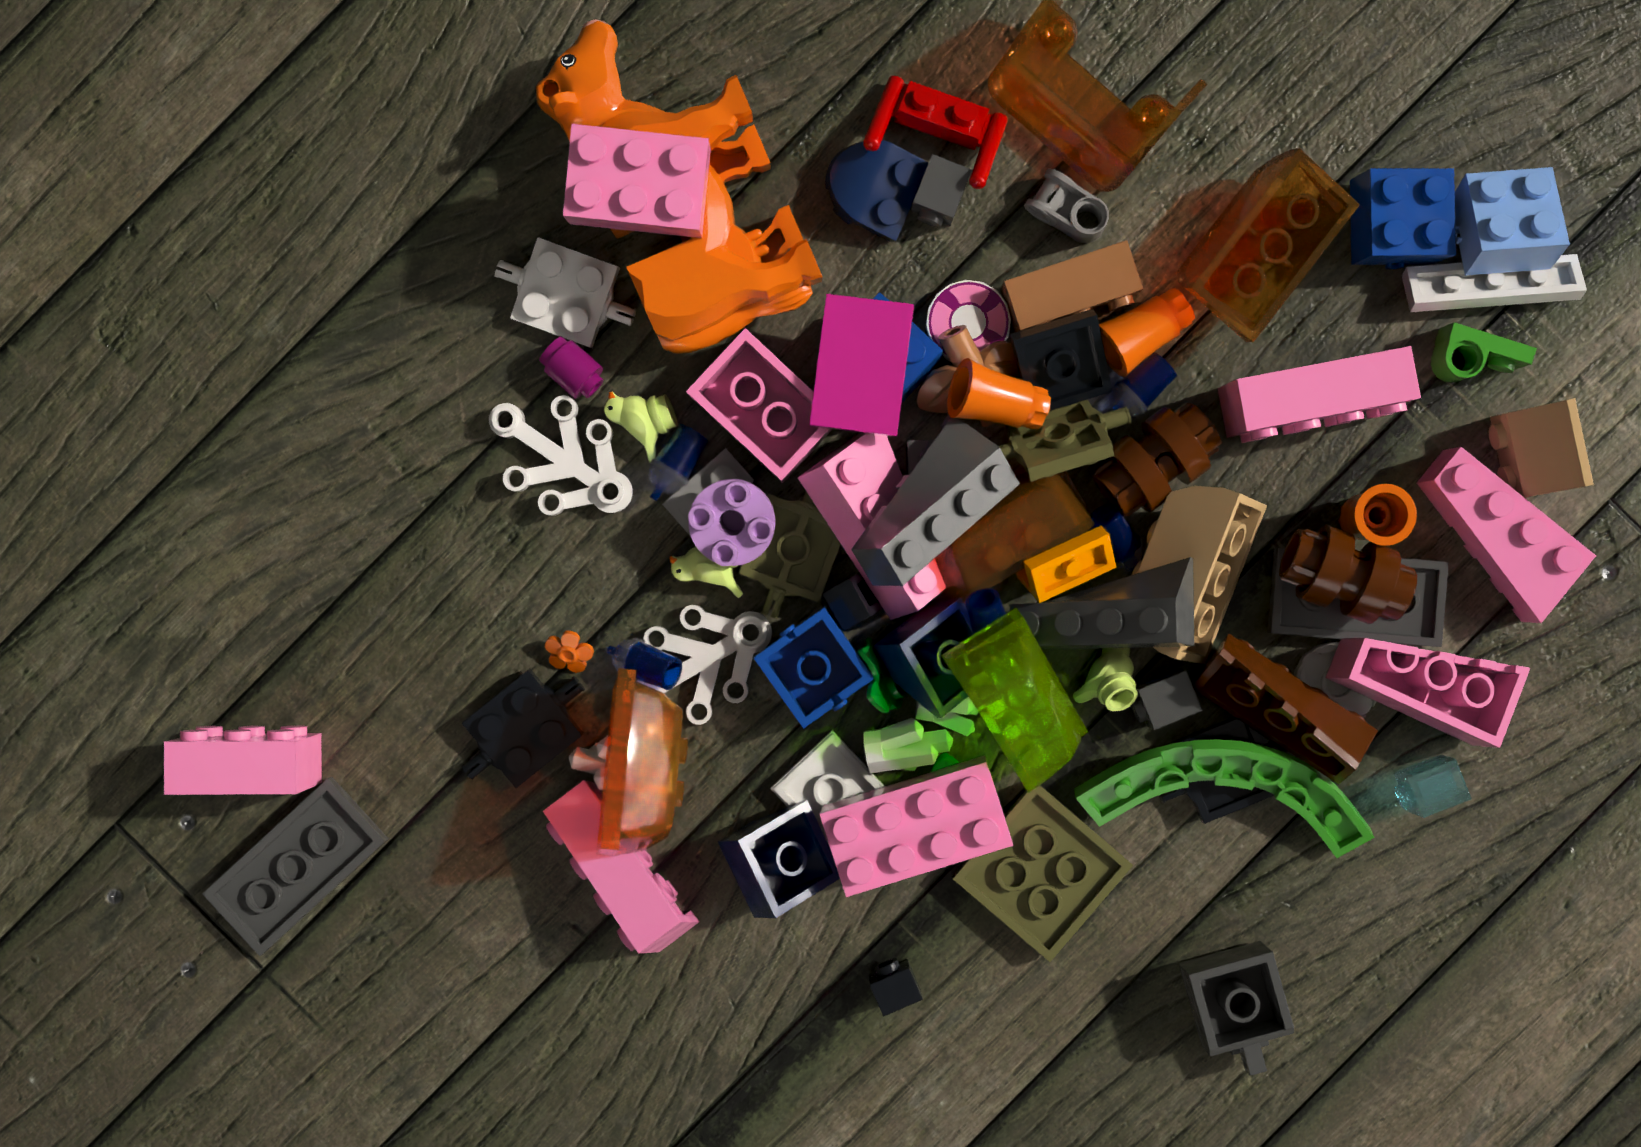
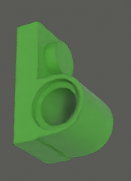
(1476, 348)

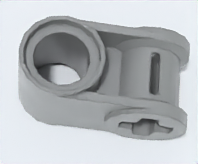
(1066, 205)

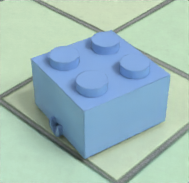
(1509, 221)

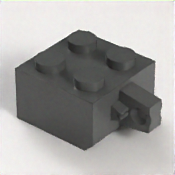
(1238, 1002)

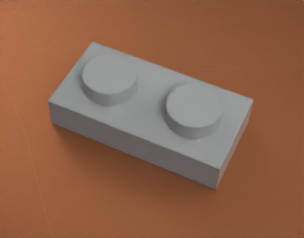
(720, 468)

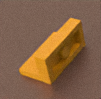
(1068, 564)

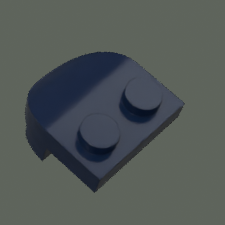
(874, 186)

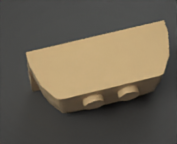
(1217, 532)

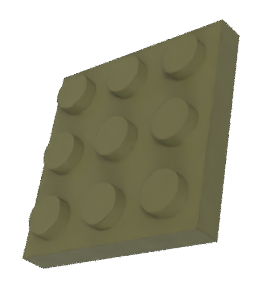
(1049, 875)

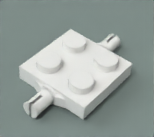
(565, 292)

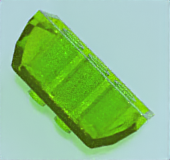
(1018, 698)

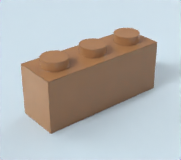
(1073, 287)

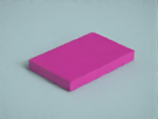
(861, 365)

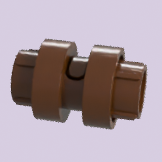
(1183, 446)
(1365, 581)

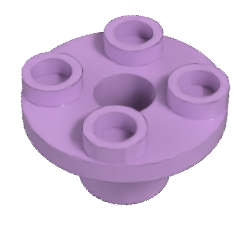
(731, 522)

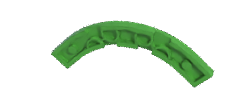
(1232, 765)

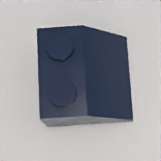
(915, 651)
(780, 860)

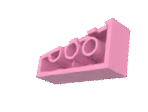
(849, 492)
(1510, 537)
(1439, 688)
(624, 883)

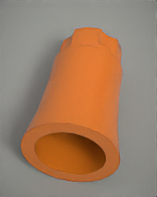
(1144, 330)
(996, 397)
(1390, 510)

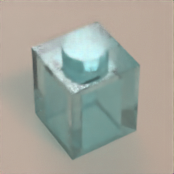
(1431, 786)

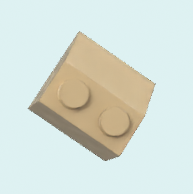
(1541, 449)

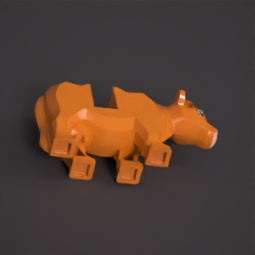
(708, 283)

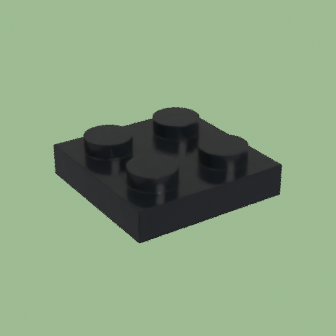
(1064, 358)

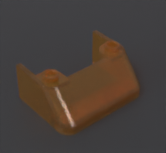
(1072, 108)

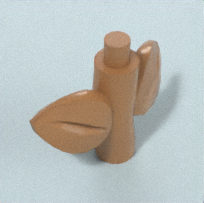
(959, 346)

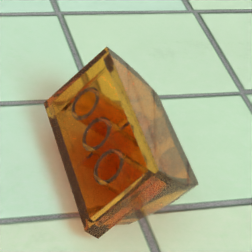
(1266, 242)
(1017, 528)
(640, 768)

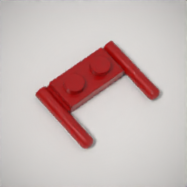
(941, 117)

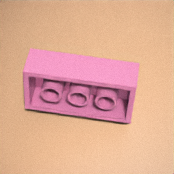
(1327, 391)
(915, 826)

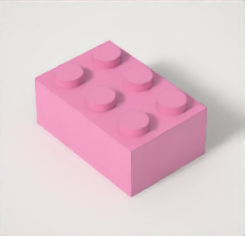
(636, 180)
(760, 404)
(242, 761)

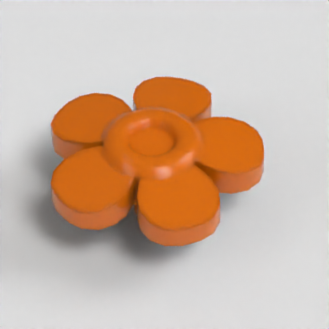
(568, 651)

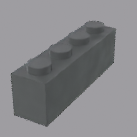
(941, 499)
(1130, 612)

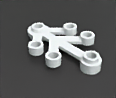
(566, 461)
(707, 657)

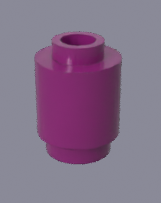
(572, 368)

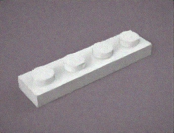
(1448, 287)

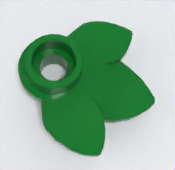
(882, 690)

